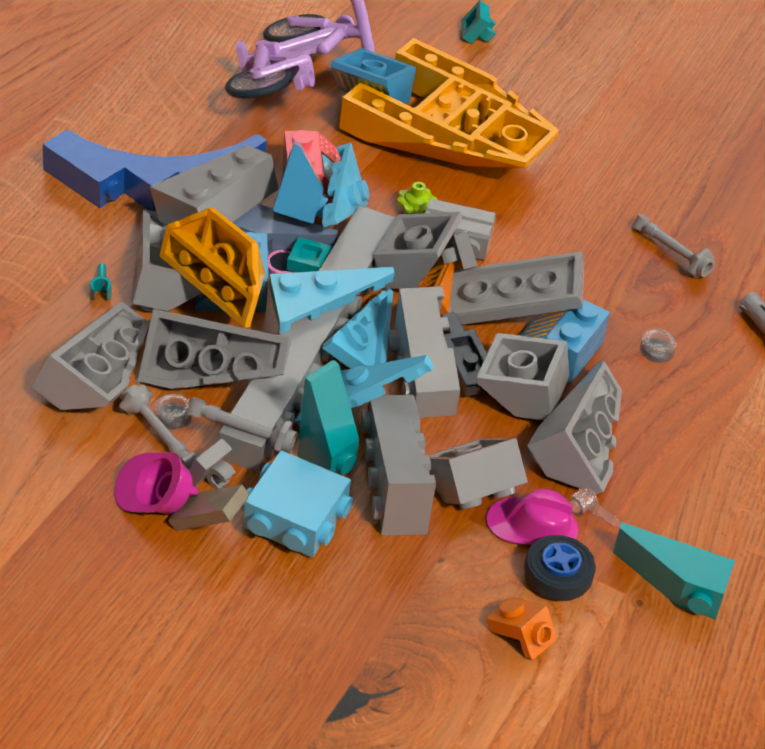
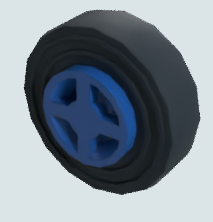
(559, 568)

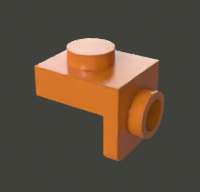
(526, 622)

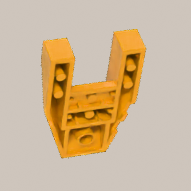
(460, 120)

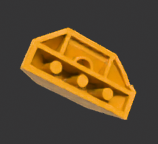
(217, 261)

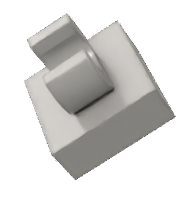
(462, 250)
(213, 466)

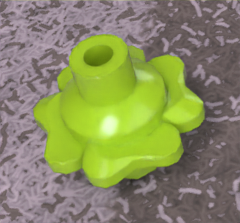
(415, 199)

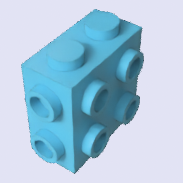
(297, 503)

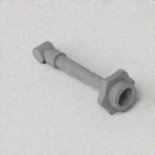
(699, 263)
(136, 400)
(280, 438)

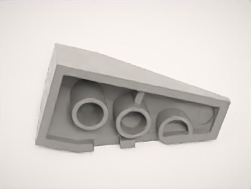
(155, 281)
(203, 352)
(94, 363)
(578, 434)

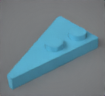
(346, 187)
(317, 292)
(365, 335)
(367, 382)

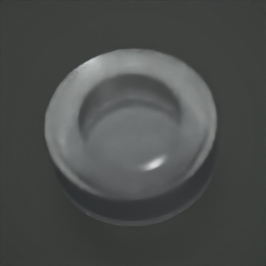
(658, 345)
(173, 411)

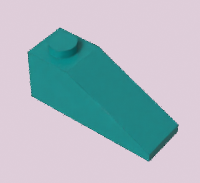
(327, 423)
(678, 570)

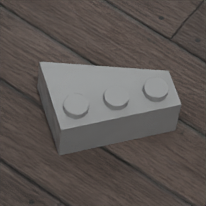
(226, 183)
(420, 333)

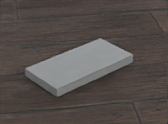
(518, 288)

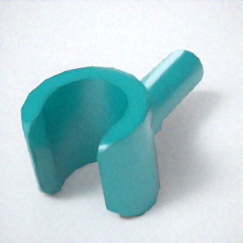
(101, 283)

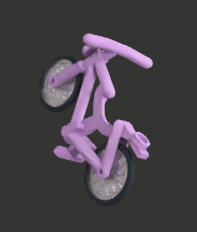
(285, 52)

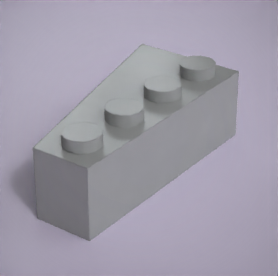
(398, 465)

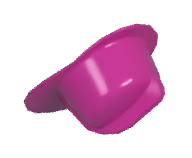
(154, 484)
(532, 517)

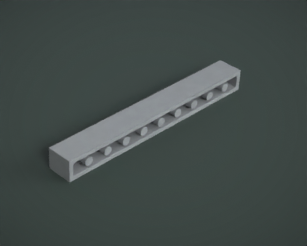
(276, 398)

